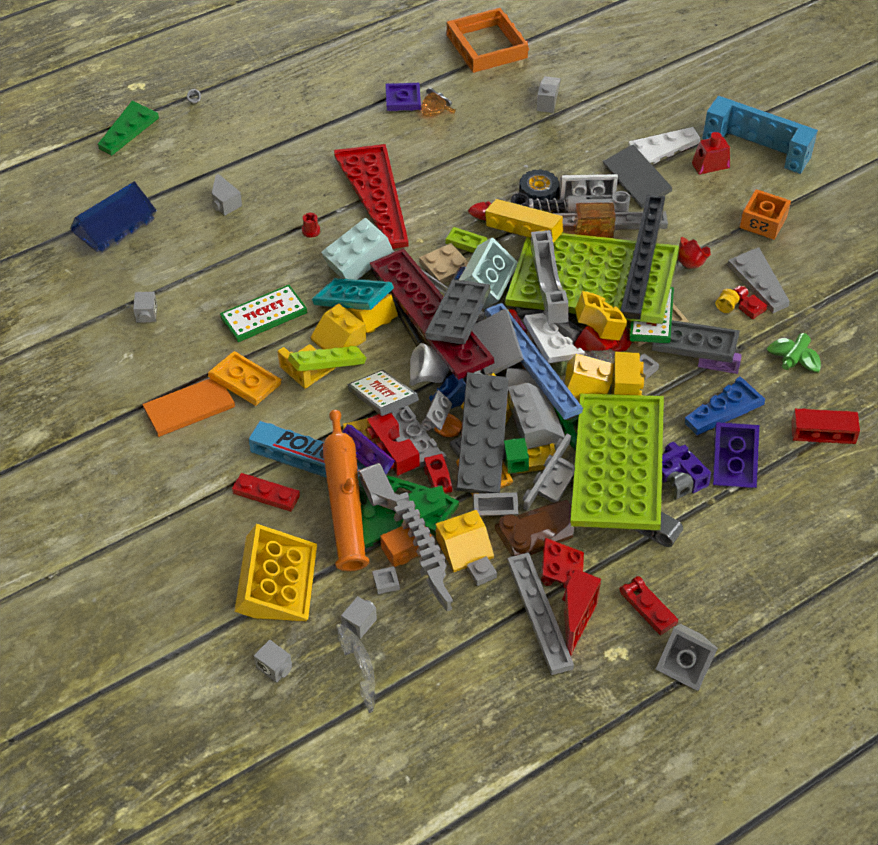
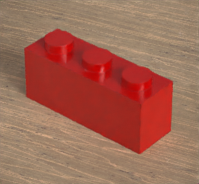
(825, 426)

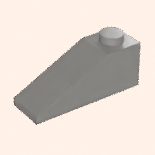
(548, 94)

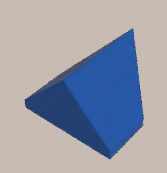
(453, 390)

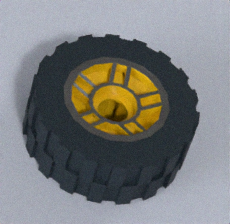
(539, 185)

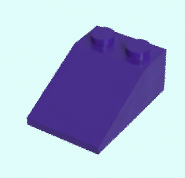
(735, 455)

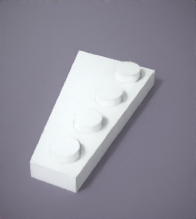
(666, 144)

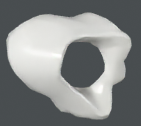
(426, 365)

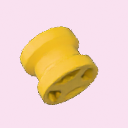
(727, 301)

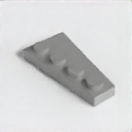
(759, 278)
(411, 429)

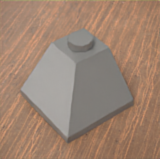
(687, 656)

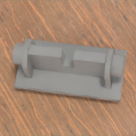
(437, 412)

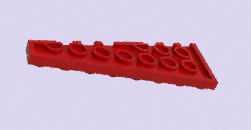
(373, 181)

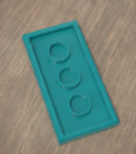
(352, 293)

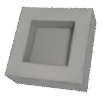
(650, 366)
(481, 571)
(386, 580)

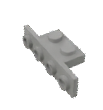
(555, 477)

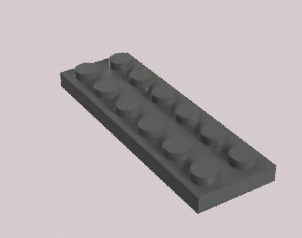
(482, 434)

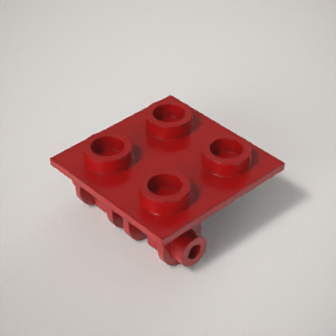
(559, 562)

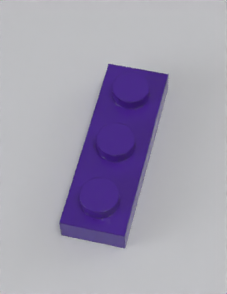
(367, 451)

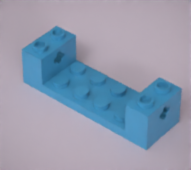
(762, 128)

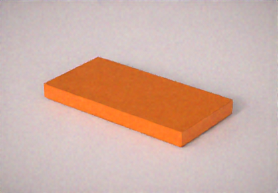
(188, 406)

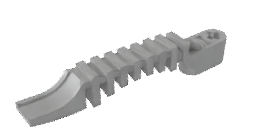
(433, 564)

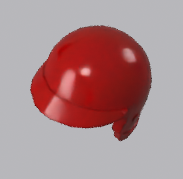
(691, 254)

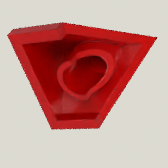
(591, 341)

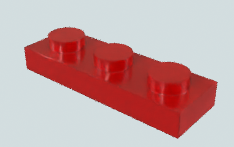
(266, 492)

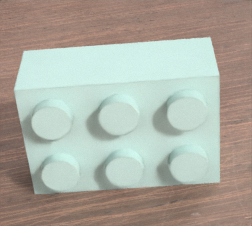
(355, 250)
(491, 266)

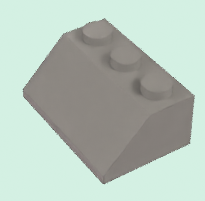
(534, 415)

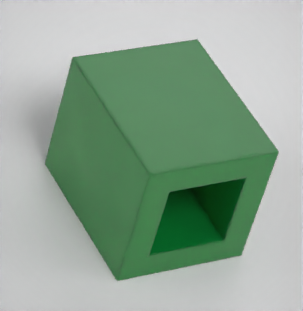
(516, 455)

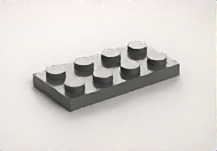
(458, 311)

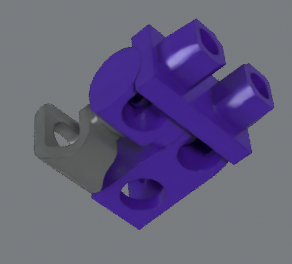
(683, 470)

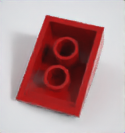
(580, 602)

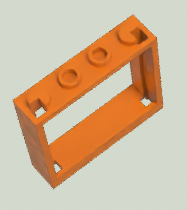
(482, 20)

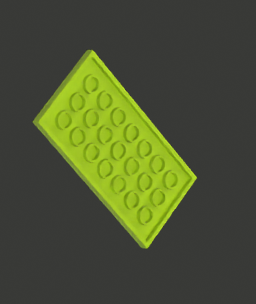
(618, 462)

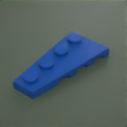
(731, 403)

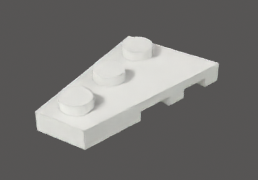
(549, 340)

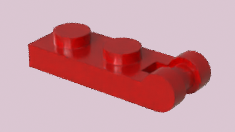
(649, 605)

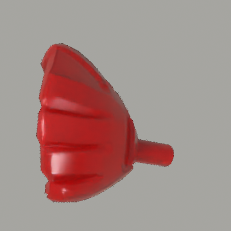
(478, 210)

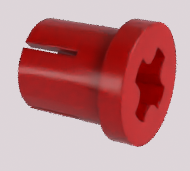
(310, 225)

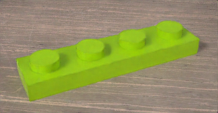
(326, 358)

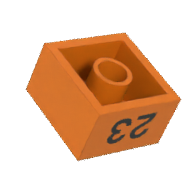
(765, 214)

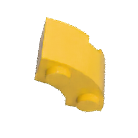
(599, 315)

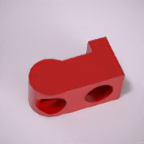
(437, 473)

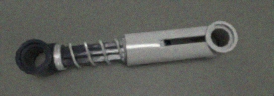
(620, 199)

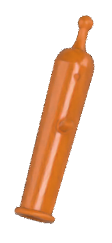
(344, 497)

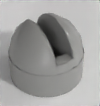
(193, 92)

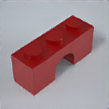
(383, 432)

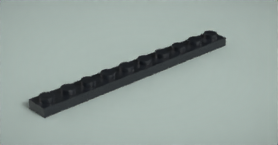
(643, 257)

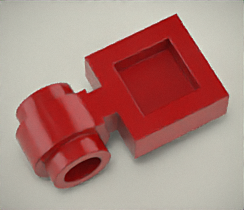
(750, 305)

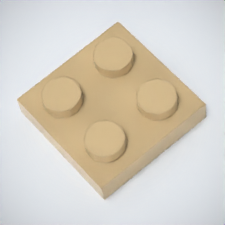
(443, 263)

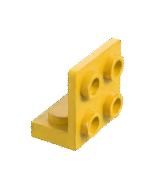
(304, 378)

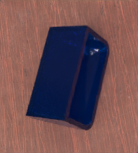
(114, 218)

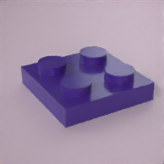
(403, 96)

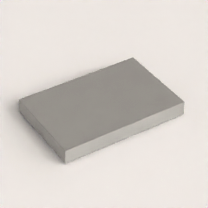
(500, 340)

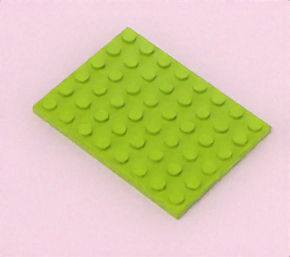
(595, 267)

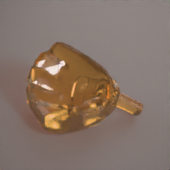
(434, 105)

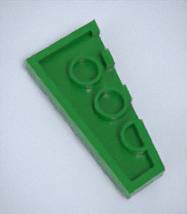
(127, 127)
(380, 520)

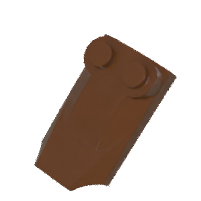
(528, 530)

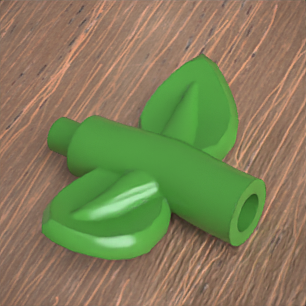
(796, 351)

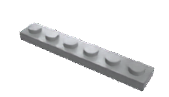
(540, 614)

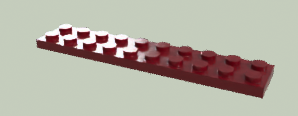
(420, 302)

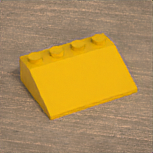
(275, 576)

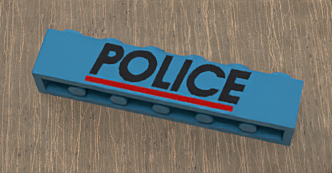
(290, 448)

